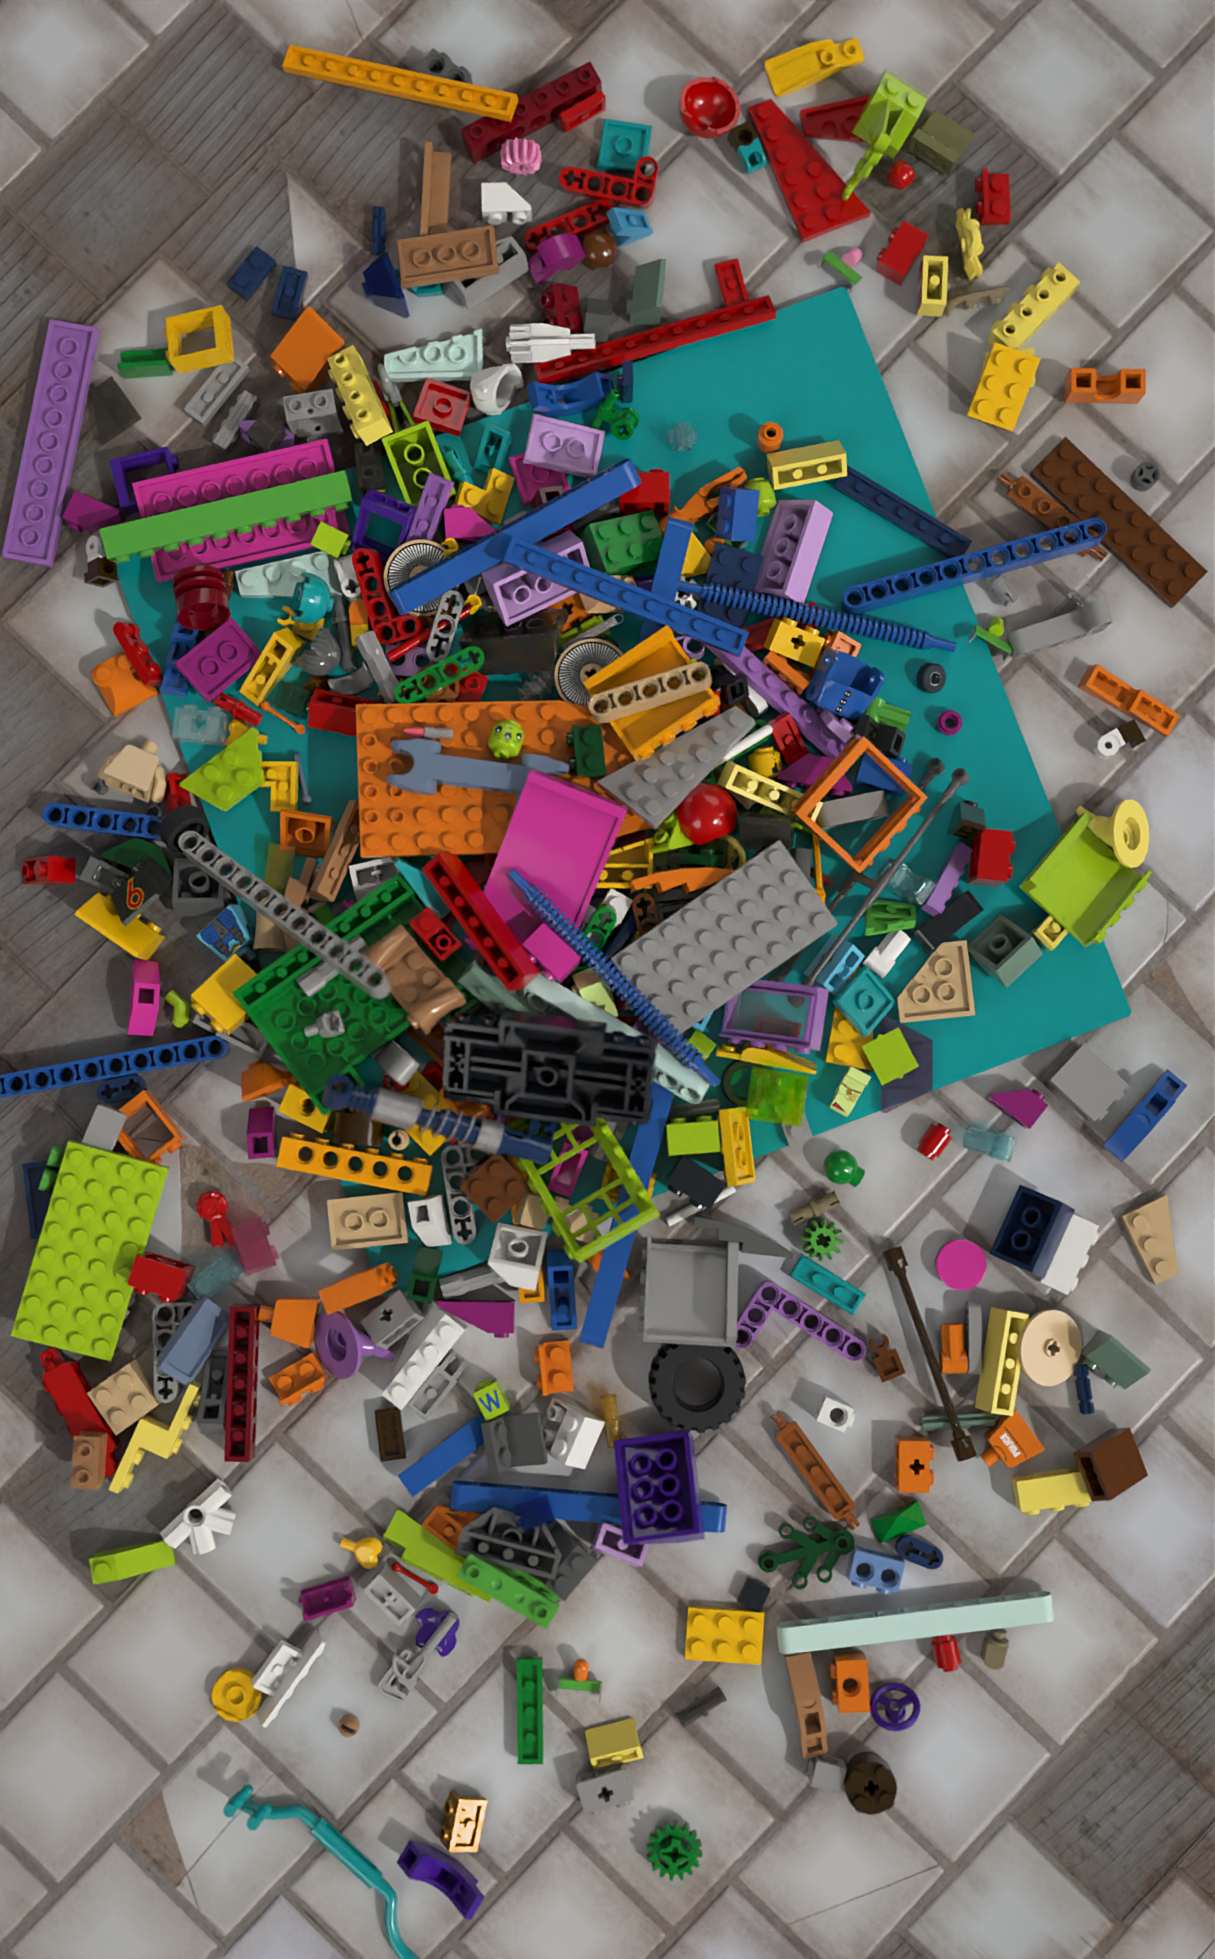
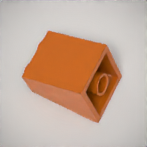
(305, 352)

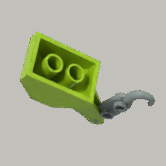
(411, 450)

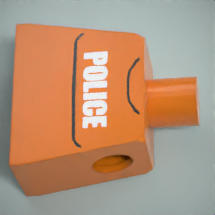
(1010, 1441)

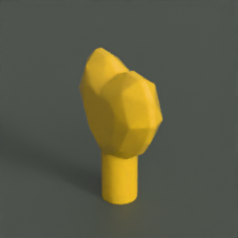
(238, 728)
(364, 1550)

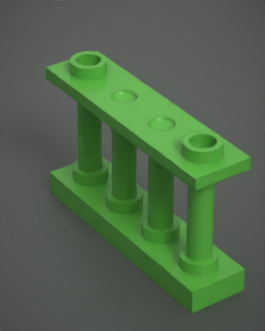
(513, 1588)

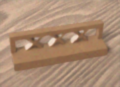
(435, 191)
(338, 856)

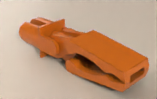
(698, 506)

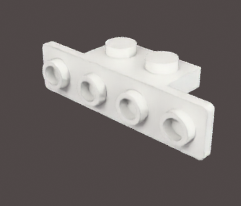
(283, 1672)

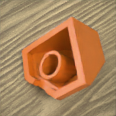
(264, 1079)

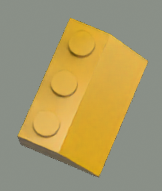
(136, 938)

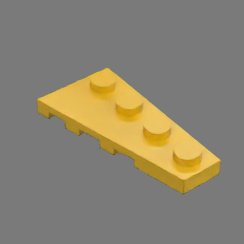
(845, 1042)

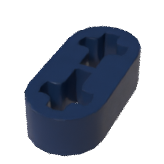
(120, 1083)
(917, 1557)

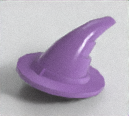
(342, 1345)

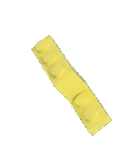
(156, 1437)

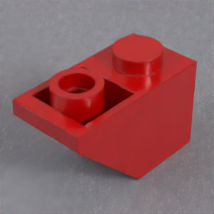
(48, 870)
(434, 934)

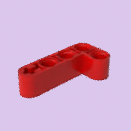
(608, 182)
(373, 598)

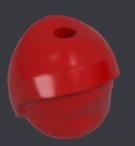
(900, 175)

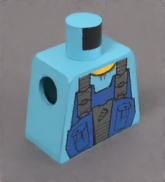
(230, 935)

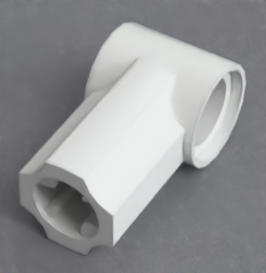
(883, 956)

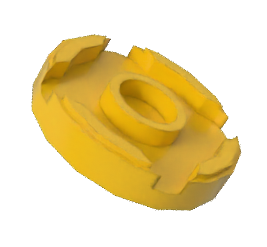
(235, 1696)

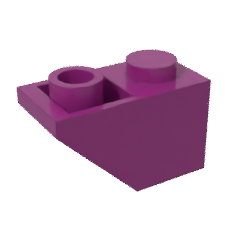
(262, 1133)

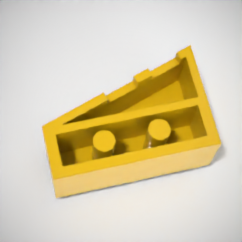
(626, 865)

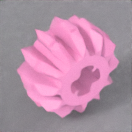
(520, 156)

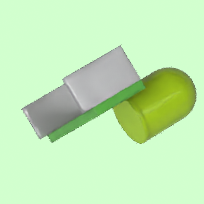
(996, 629)

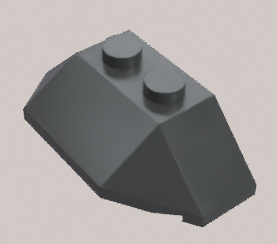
(500, 1542)

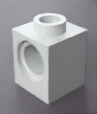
(824, 1408)

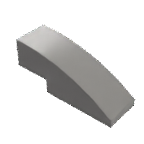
(245, 1036)

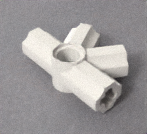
(202, 1528)

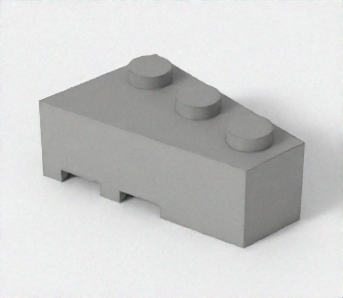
(512, 265)

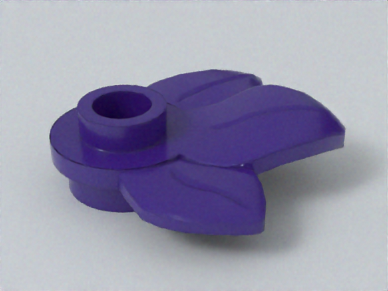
(430, 1621)

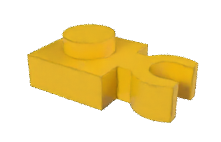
(302, 630)

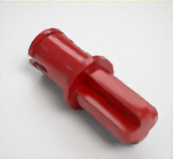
(238, 709)

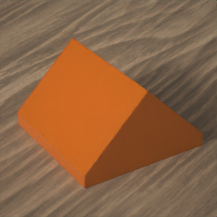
(307, 832)

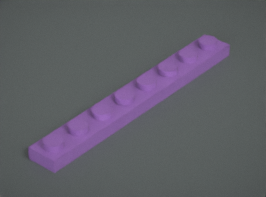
(783, 699)

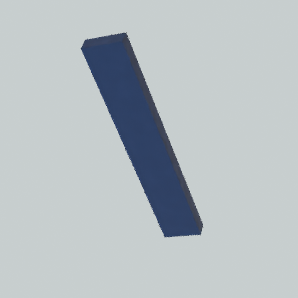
(902, 514)

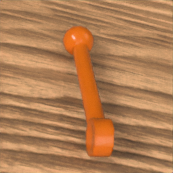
(300, 729)

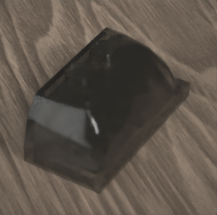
(518, 648)

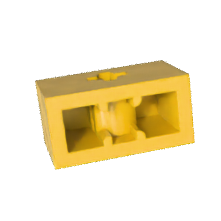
(780, 639)

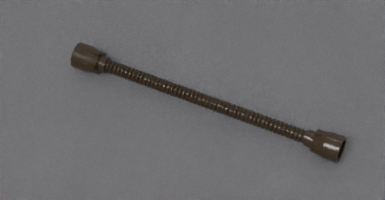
(961, 1444)

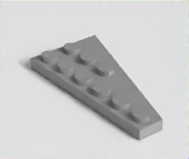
(666, 778)

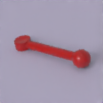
(433, 1588)

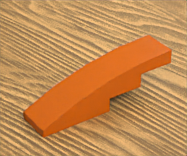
(690, 879)

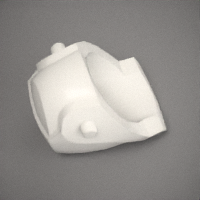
(495, 387)

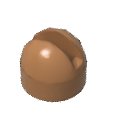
(350, 1721)

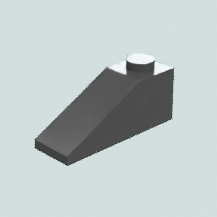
(212, 1404)

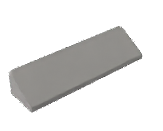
(104, 1127)

